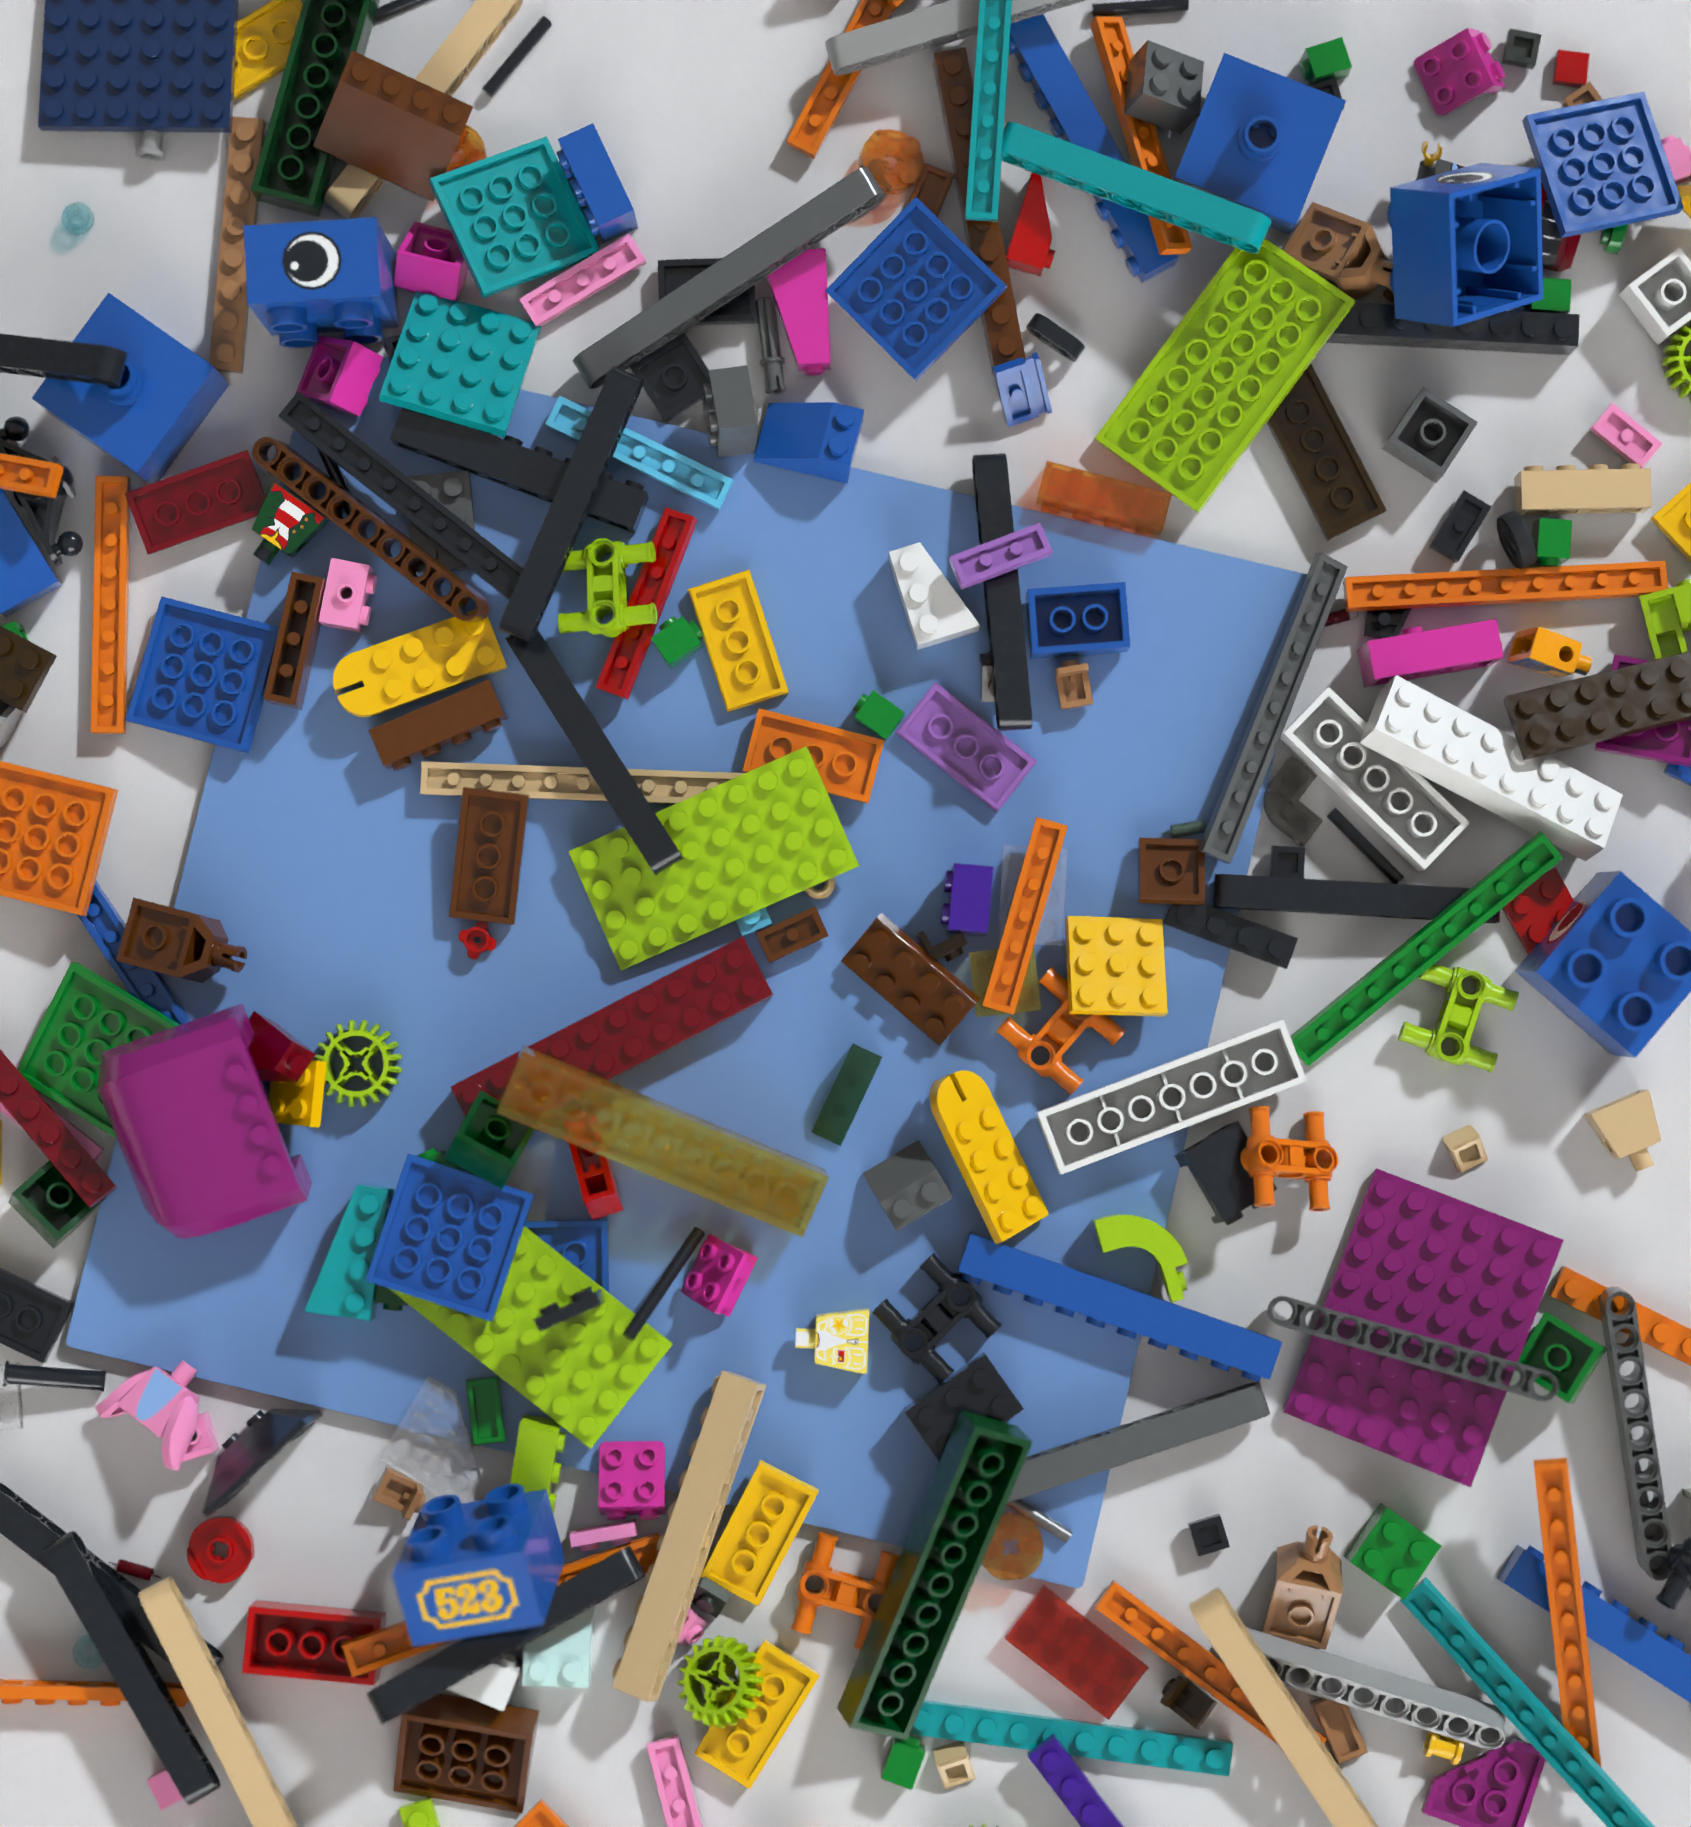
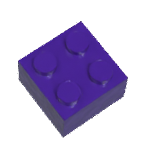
(968, 899)

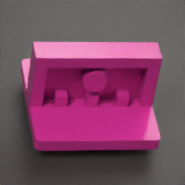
(718, 1275)

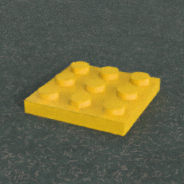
(1115, 966)

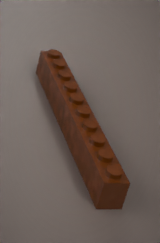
(982, 237)

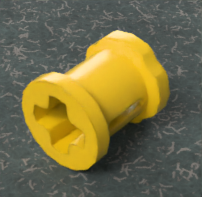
(1443, 1747)

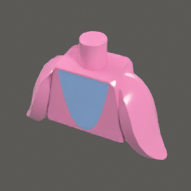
(161, 1405)

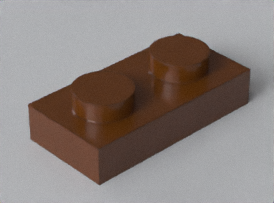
(792, 934)

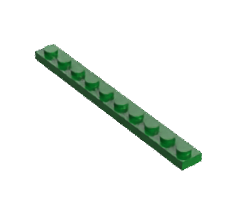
(1425, 948)

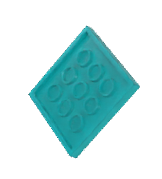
(514, 217)
(460, 363)

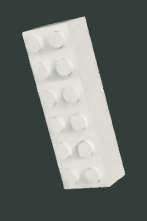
(1381, 791)

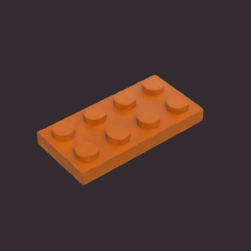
(842, 757)

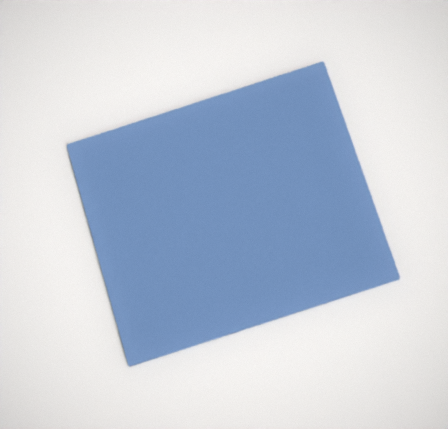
(344, 915)

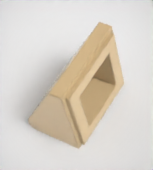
(1465, 1148)
(953, 1764)

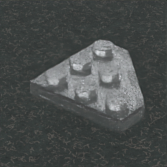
(435, 1443)

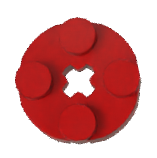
(202, 1544)

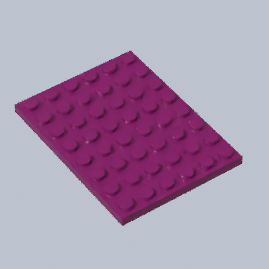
(1441, 1274)

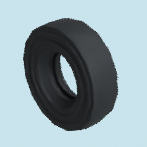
(1516, 540)

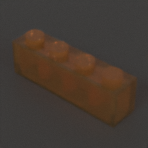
(1103, 499)

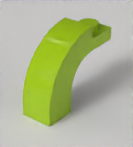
(1131, 1230)

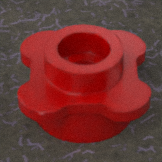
(468, 938)

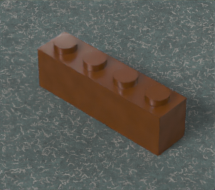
(295, 641)
(438, 724)

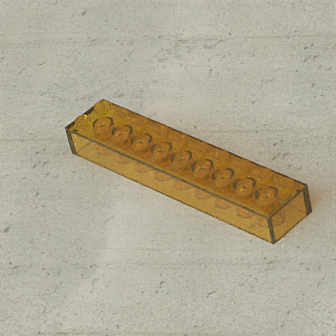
(662, 1141)

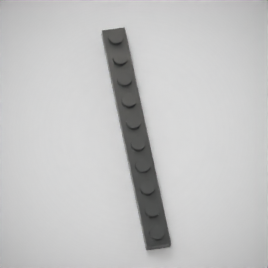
(1272, 708)

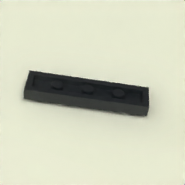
(1233, 932)

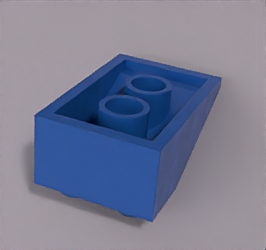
(811, 438)

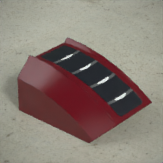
(1556, 251)

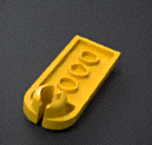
(417, 665)
(986, 1154)

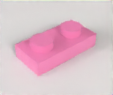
(1625, 436)
(589, 1537)

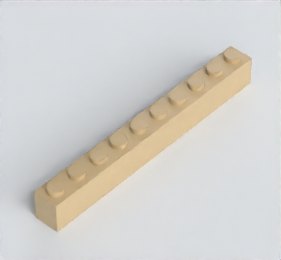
(688, 1536)

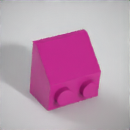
(430, 262)
(340, 375)

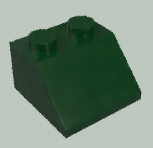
(488, 1142)
(50, 1205)

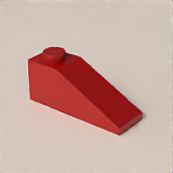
(1032, 234)
(596, 1182)

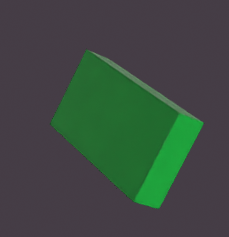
(485, 1410)

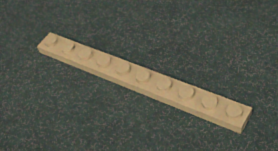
(561, 782)

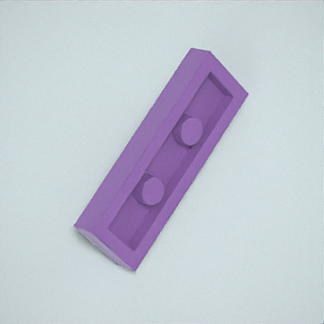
(1000, 556)

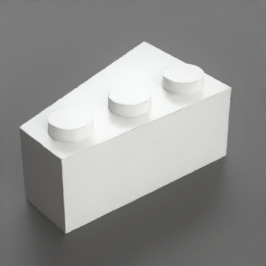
(928, 598)

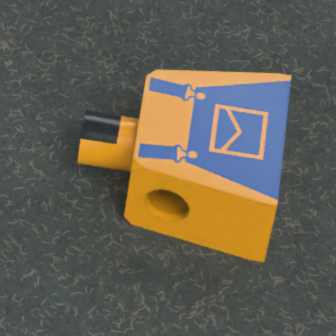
(1548, 653)

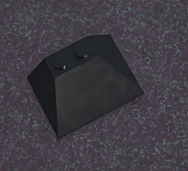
(253, 1450)

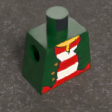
(285, 524)

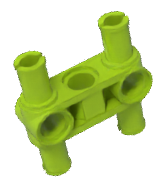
(608, 588)
(1458, 1017)

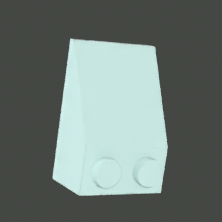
(561, 1655)

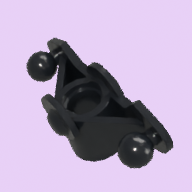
(69, 542)

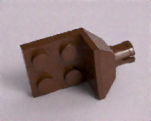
(176, 942)

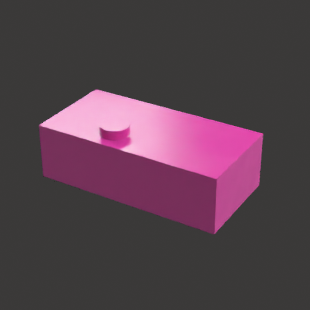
(1430, 652)

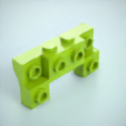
(1667, 618)

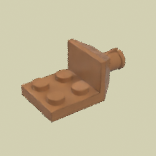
(1340, 250)
(1305, 1591)

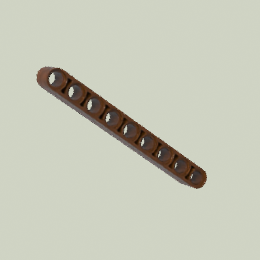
(356, 525)

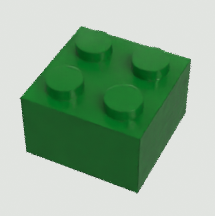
(1564, 1353)
(1392, 1551)

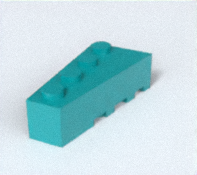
(342, 1282)

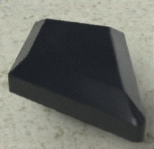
(1385, 622)

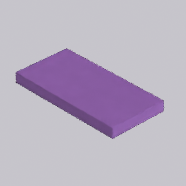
(966, 747)

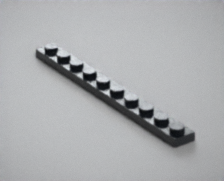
(402, 494)

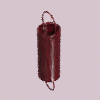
(1338, 617)
(135, 1569)

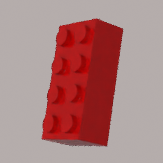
(306, 1641)

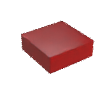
(1570, 68)

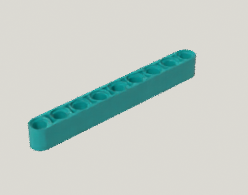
(1134, 188)

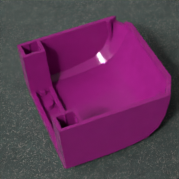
(199, 1126)

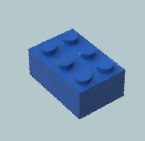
(596, 184)
(1077, 620)

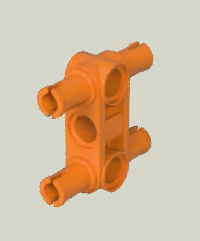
(1058, 1034)
(1288, 1158)
(840, 1588)

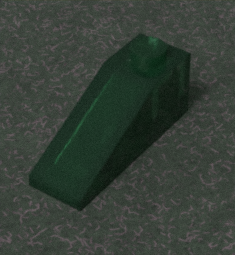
(846, 1094)

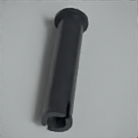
(54, 1377)

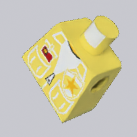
(838, 1339)

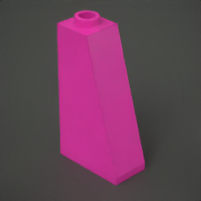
(803, 309)

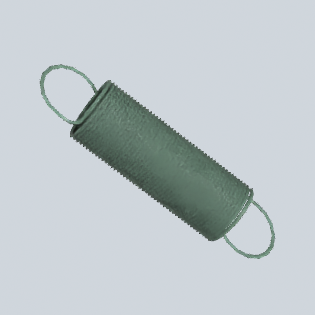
(1186, 828)

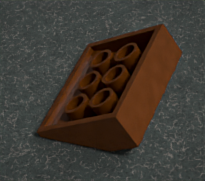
(392, 125)
(466, 1752)

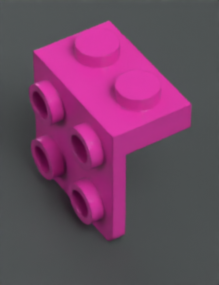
(1459, 71)
(632, 1479)

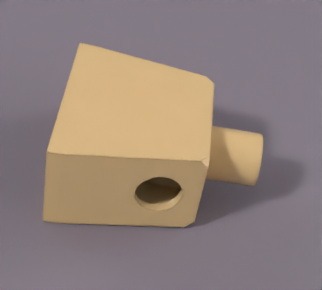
(1627, 1127)

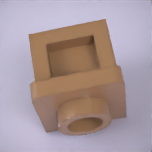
(1073, 685)
(399, 1493)

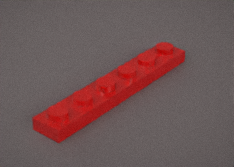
(651, 587)

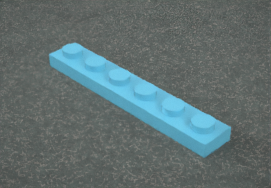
(648, 457)

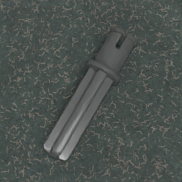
(770, 346)

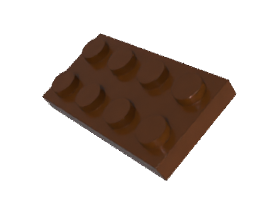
(489, 855)
(910, 979)

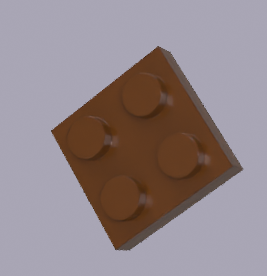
(1171, 871)

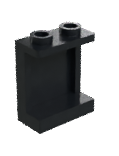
(1219, 1172)

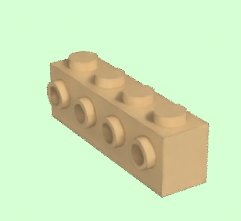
(1583, 491)

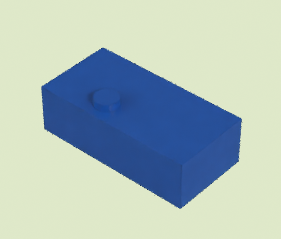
(23, 568)

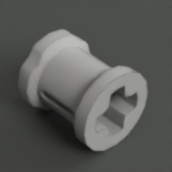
(151, 145)

